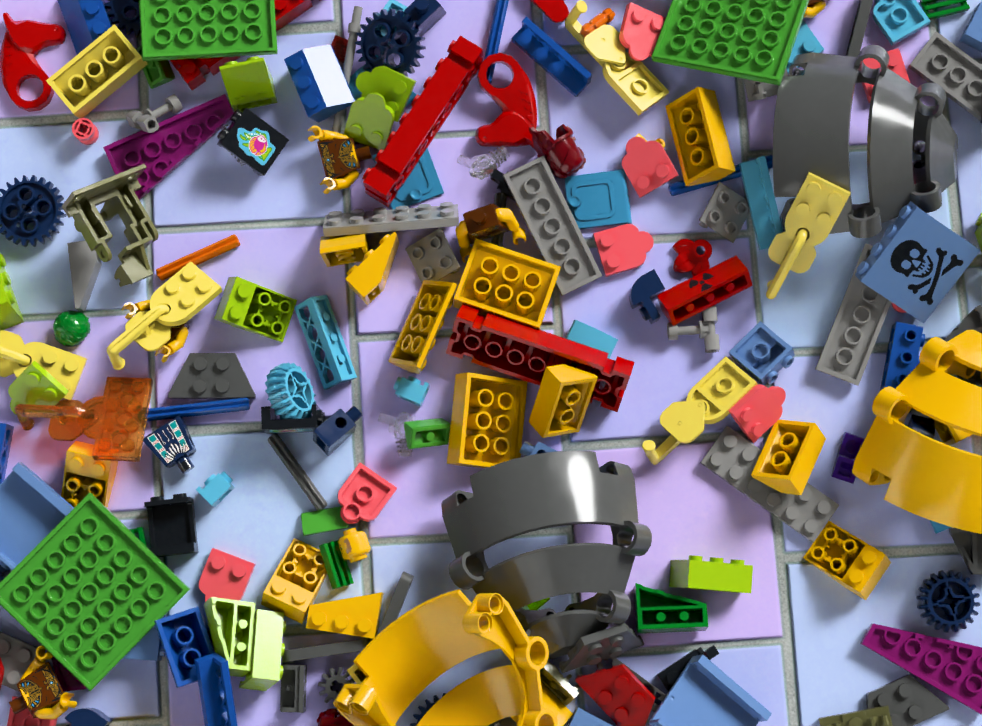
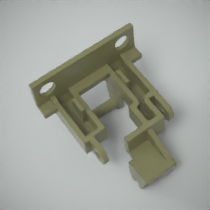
(119, 199)

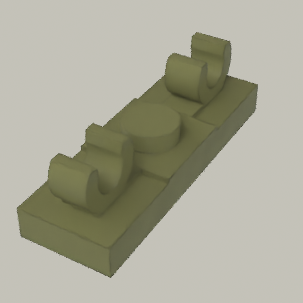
(558, 684)
(868, 717)

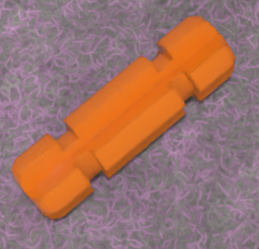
(601, 19)

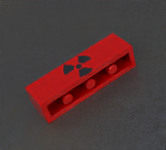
(704, 290)

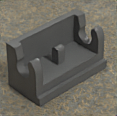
(293, 688)

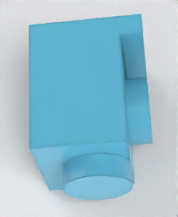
(411, 390)
(216, 488)

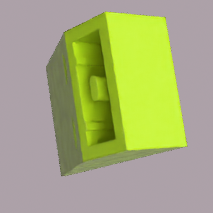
(248, 83)
(255, 309)

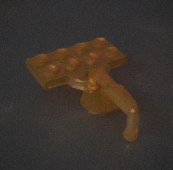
(113, 420)

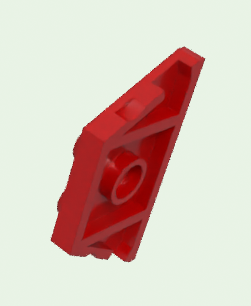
(619, 695)

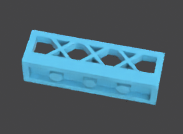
(761, 201)
(328, 339)

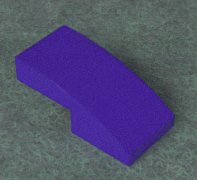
(846, 456)

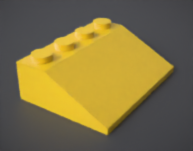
(506, 284)
(422, 325)
(486, 420)

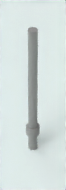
(353, 29)

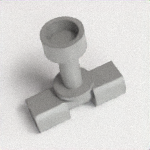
(148, 121)
(705, 329)

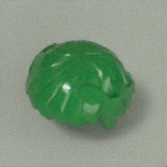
(71, 328)

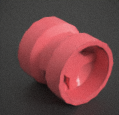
(88, 135)

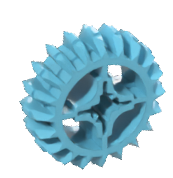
(290, 392)

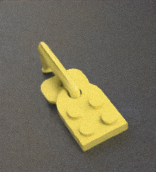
(626, 76)
(806, 226)
(170, 306)
(60, 364)
(687, 419)

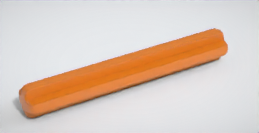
(198, 256)

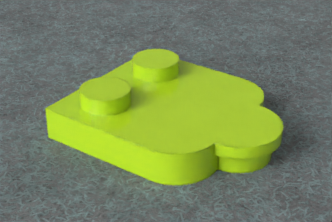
(390, 84)
(370, 121)
(35, 387)

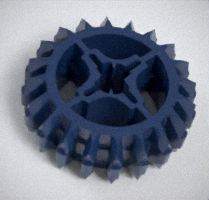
(967, 597)

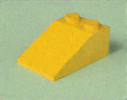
(343, 249)

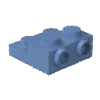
(763, 354)

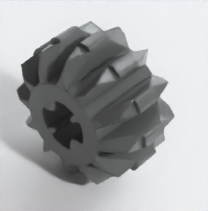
(328, 685)

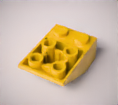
(372, 274)
(87, 475)
(847, 560)
(295, 581)

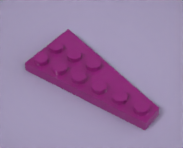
(169, 144)
(942, 663)

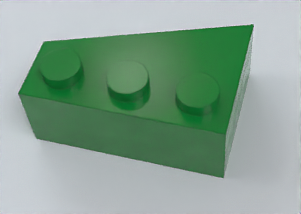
(667, 612)

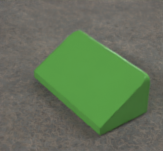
(157, 72)
(427, 433)
(322, 521)

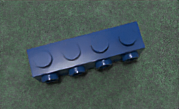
(902, 353)

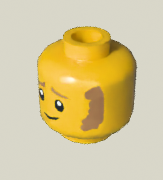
(354, 545)

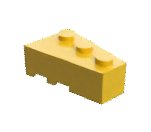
(347, 616)

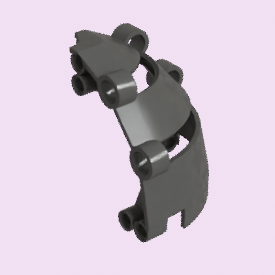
(814, 136)
(543, 494)

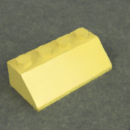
(96, 72)

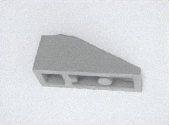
(84, 272)

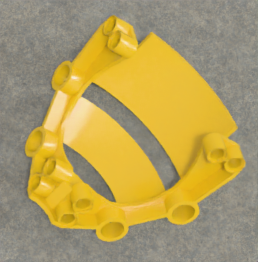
(923, 472)
(433, 640)

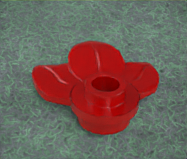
(688, 257)

